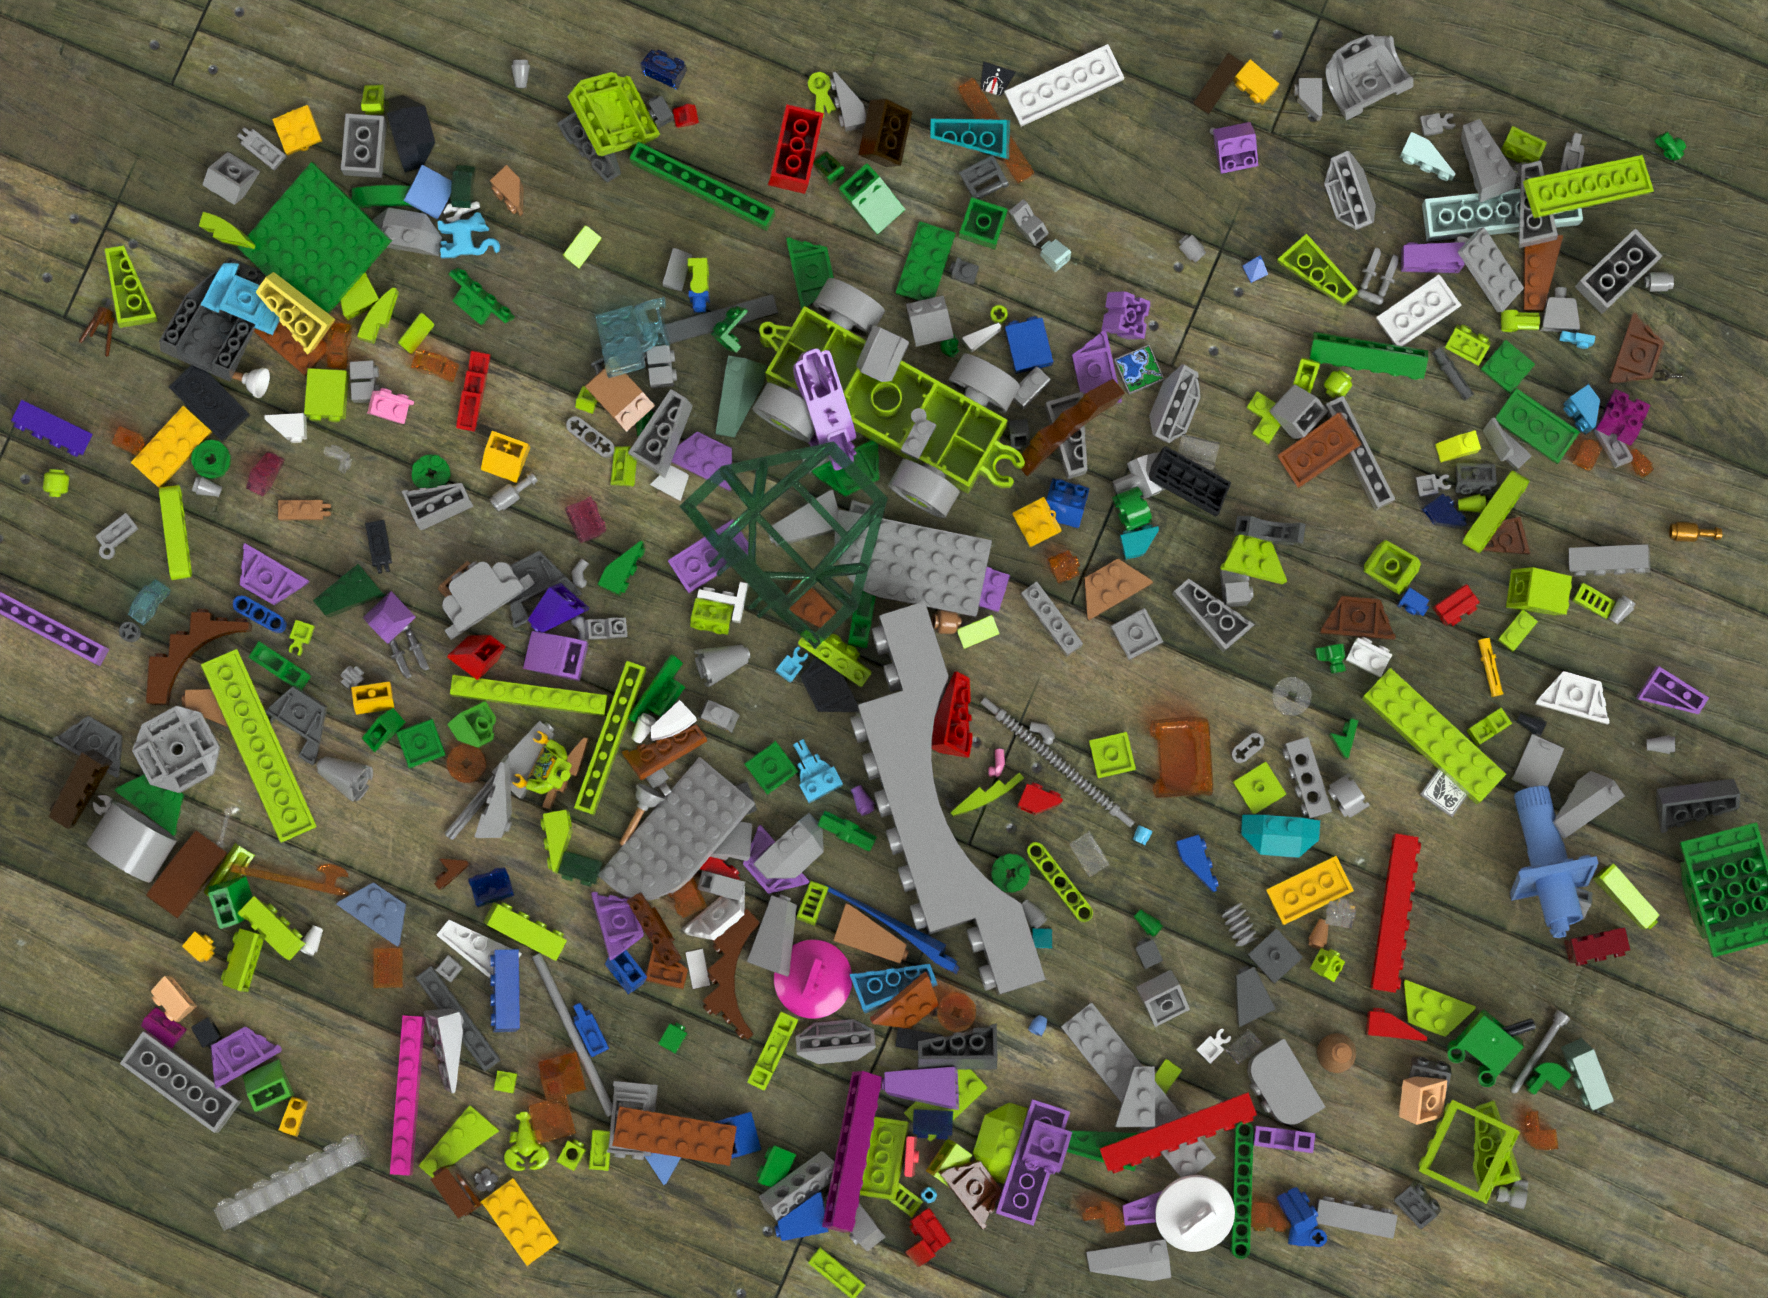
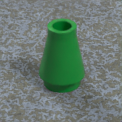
(1149, 923)

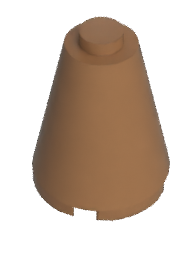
(1336, 1053)

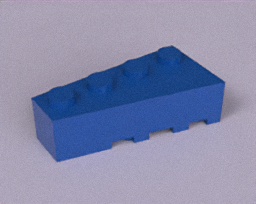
(505, 990)

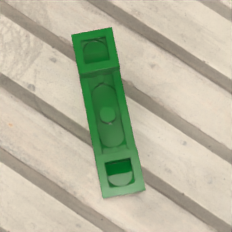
(380, 196)

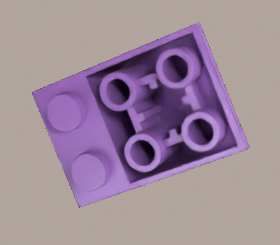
(556, 655)

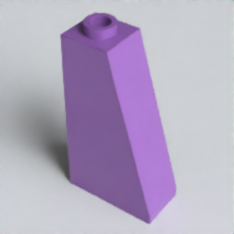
(926, 1086)

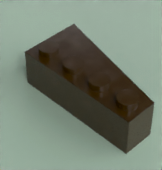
(79, 788)

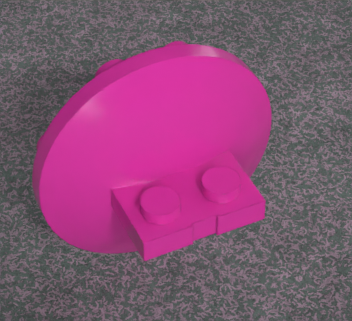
(816, 980)

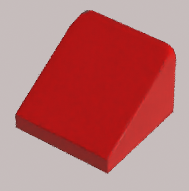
(685, 115)

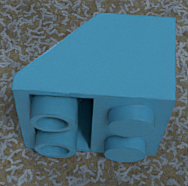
(1583, 408)

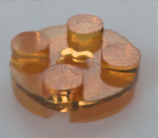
(474, 771)

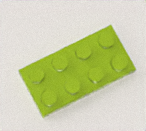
(969, 1089)
(884, 1158)

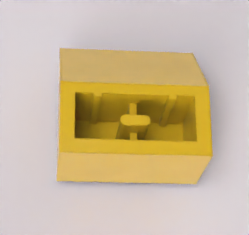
(504, 456)

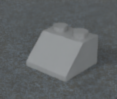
(230, 178)
(929, 321)
(1163, 998)

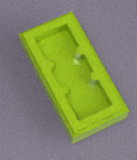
(598, 1155)

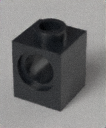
(207, 1032)

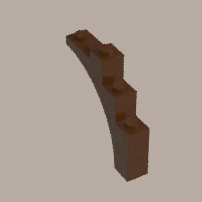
(1069, 422)
(203, 629)
(724, 970)

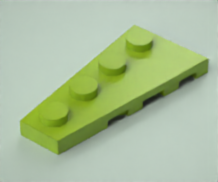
(462, 1138)

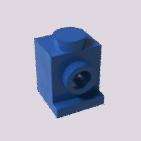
(1414, 602)

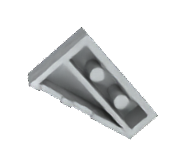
(1139, 1099)
(865, 1230)

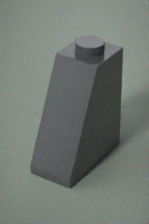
(1251, 996)

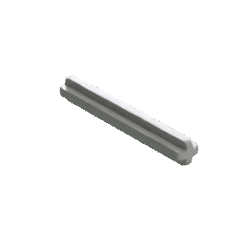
(470, 810)

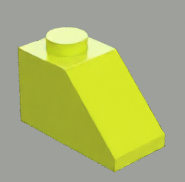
(1458, 446)

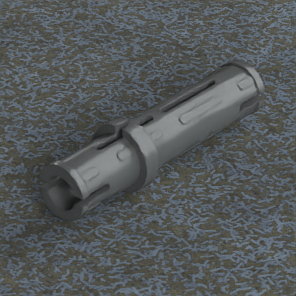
(1454, 376)

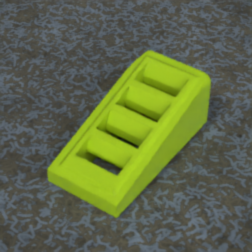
(1584, 603)
(800, 916)
(912, 1210)

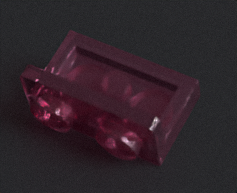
(586, 520)

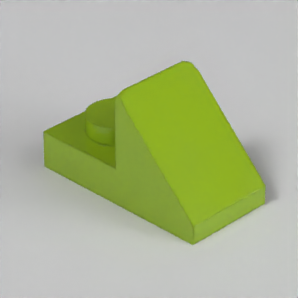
(373, 100)
(1306, 374)

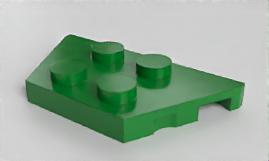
(810, 269)
(866, 459)
(155, 802)

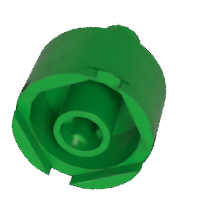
(1132, 508)

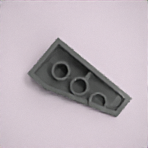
(575, 134)

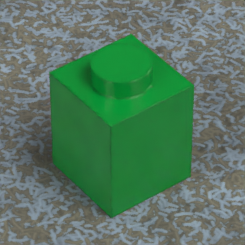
(673, 1037)

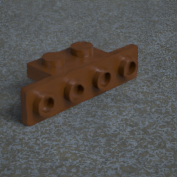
(655, 929)

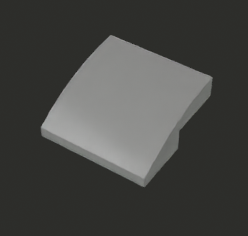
(736, 844)

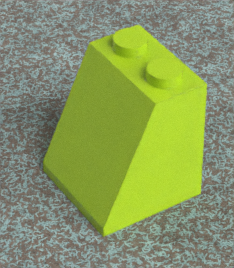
(1539, 591)

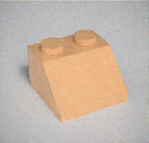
(172, 998)
(1422, 1099)

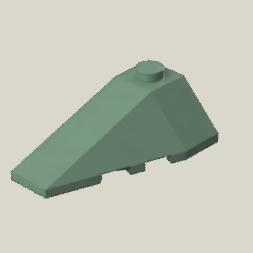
(740, 388)

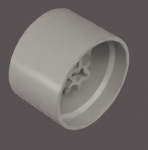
(131, 841)

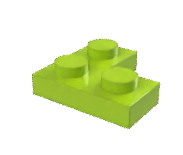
(1268, 425)

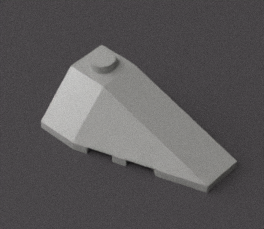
(1588, 799)

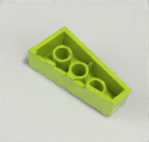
(1315, 268)
(129, 297)
(525, 931)

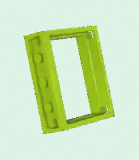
(1496, 1166)

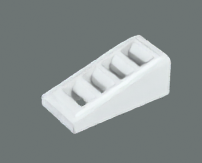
(979, 337)

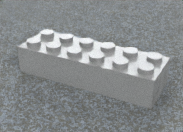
(180, 1082)

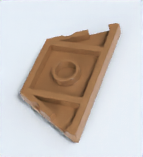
(1111, 586)

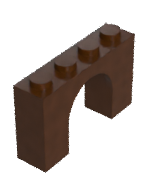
(456, 1190)

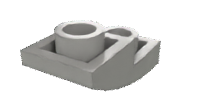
(605, 628)

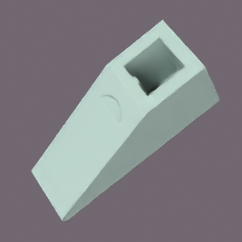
(1424, 154)

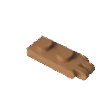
(302, 510)

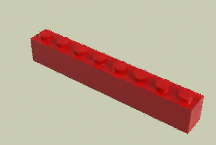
(1394, 913)
(1181, 1130)

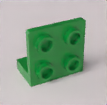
(722, 329)

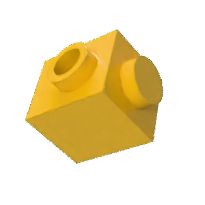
(200, 946)

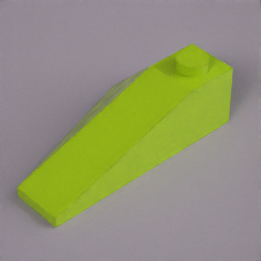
(1486, 1146)

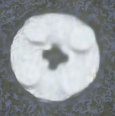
(1296, 686)

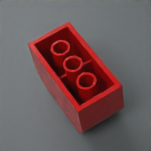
(795, 149)

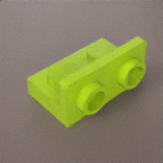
(1522, 146)
(1468, 344)
(711, 616)

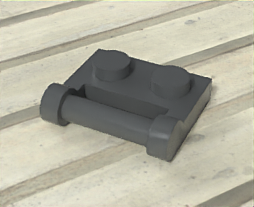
(981, 173)

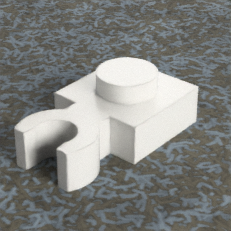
(1211, 1048)

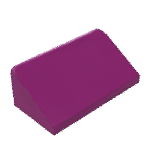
(162, 1028)

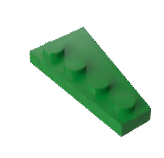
(1088, 1144)

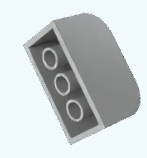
(1618, 271)
(1283, 1084)

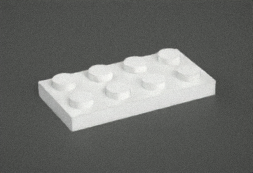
(1418, 311)

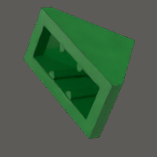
(828, 168)

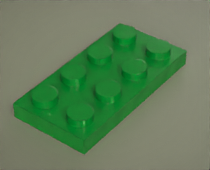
(925, 262)
(1536, 426)

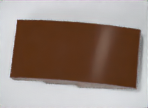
(186, 874)

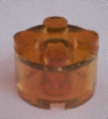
(962, 1002)

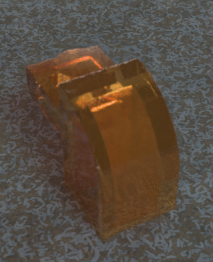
(337, 345)
(434, 364)
(1539, 1138)
(1111, 1215)

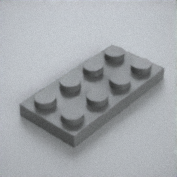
(1490, 269)

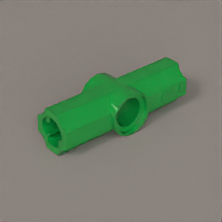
(847, 831)

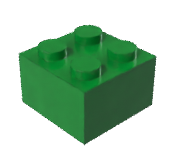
(983, 223)

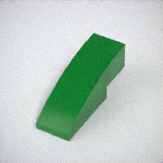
(862, 621)
(279, 666)

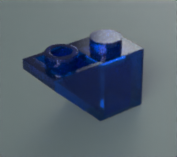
(1444, 514)

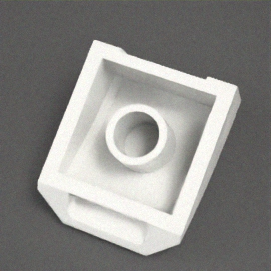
(672, 722)

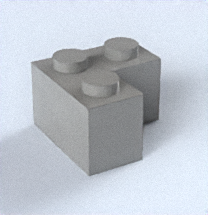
(1235, 589)

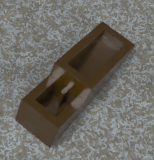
(1218, 83)

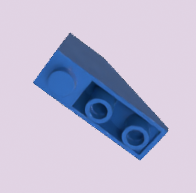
(1194, 858)

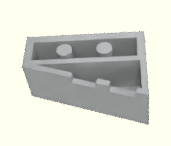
(437, 503)

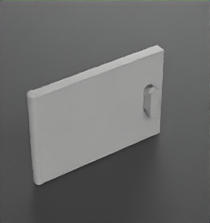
(1537, 762)

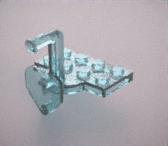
(628, 334)

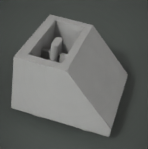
(1298, 411)

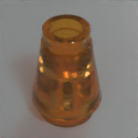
(1641, 464)

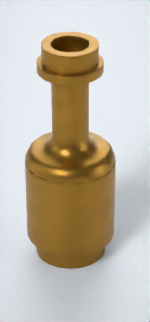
(1690, 532)

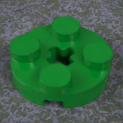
(433, 462)
(217, 468)
(1021, 871)

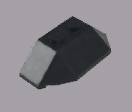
(410, 131)

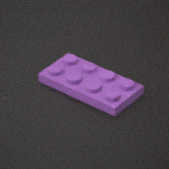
(692, 563)

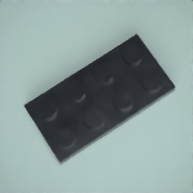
(209, 401)

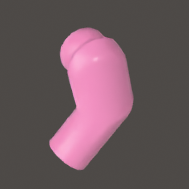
(999, 763)

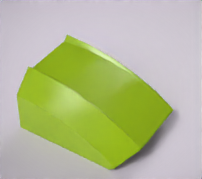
(1392, 566)

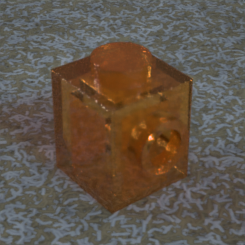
(128, 441)

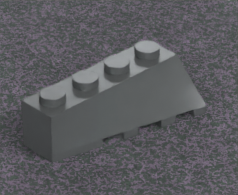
(1695, 802)

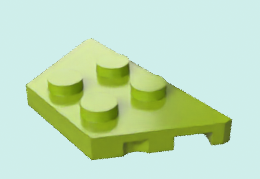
(1254, 559)
(1433, 1009)

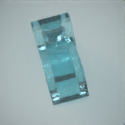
(147, 601)

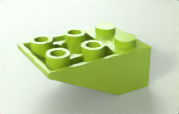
(558, 833)

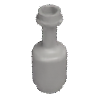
(510, 494)

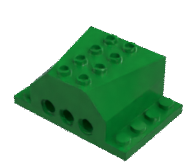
(1727, 888)

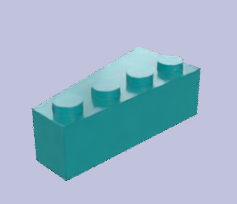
(976, 134)

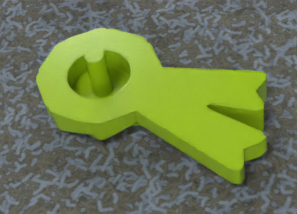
(820, 84)

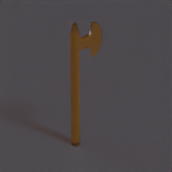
(331, 871)

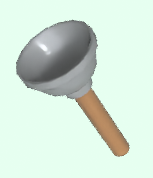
(647, 798)

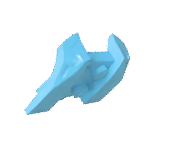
(239, 298)

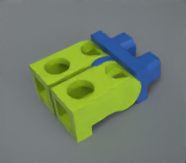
(699, 285)

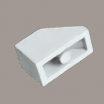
(291, 426)

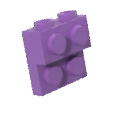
(993, 589)
(1046, 1147)

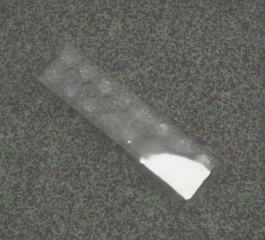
(292, 1182)

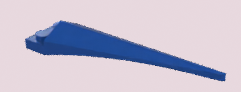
(931, 947)

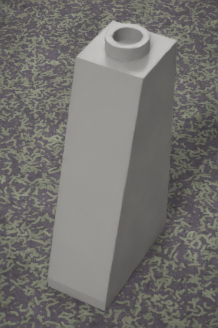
(806, 521)
(525, 755)
(775, 937)

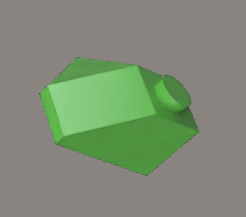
(474, 725)

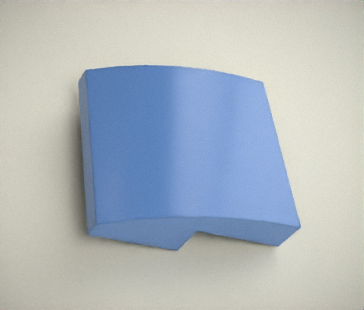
(429, 192)

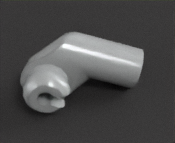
(1045, 731)

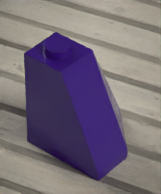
(556, 608)

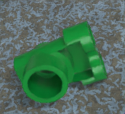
(1672, 147)

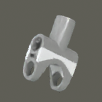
(1139, 477)

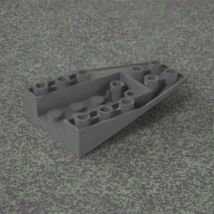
(208, 337)

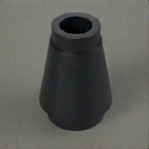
(1532, 723)

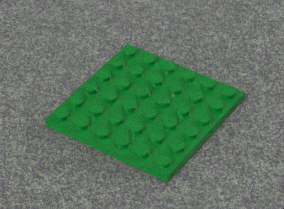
(316, 239)

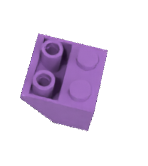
(1236, 147)

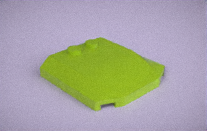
(612, 113)

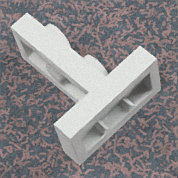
(727, 598)

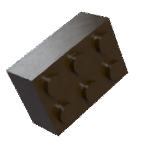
(885, 132)

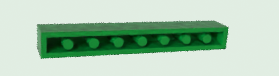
(702, 186)

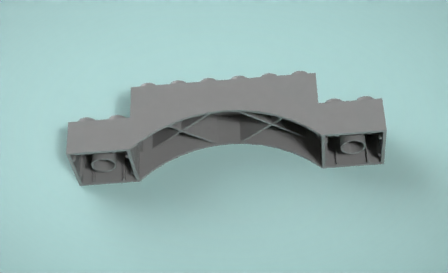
(937, 868)

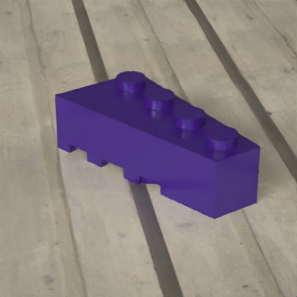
(51, 428)

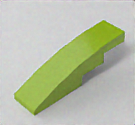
(980, 798)

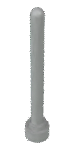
(1559, 1021)

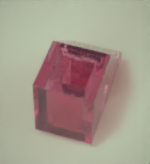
(264, 473)

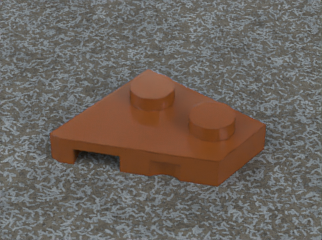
(669, 976)

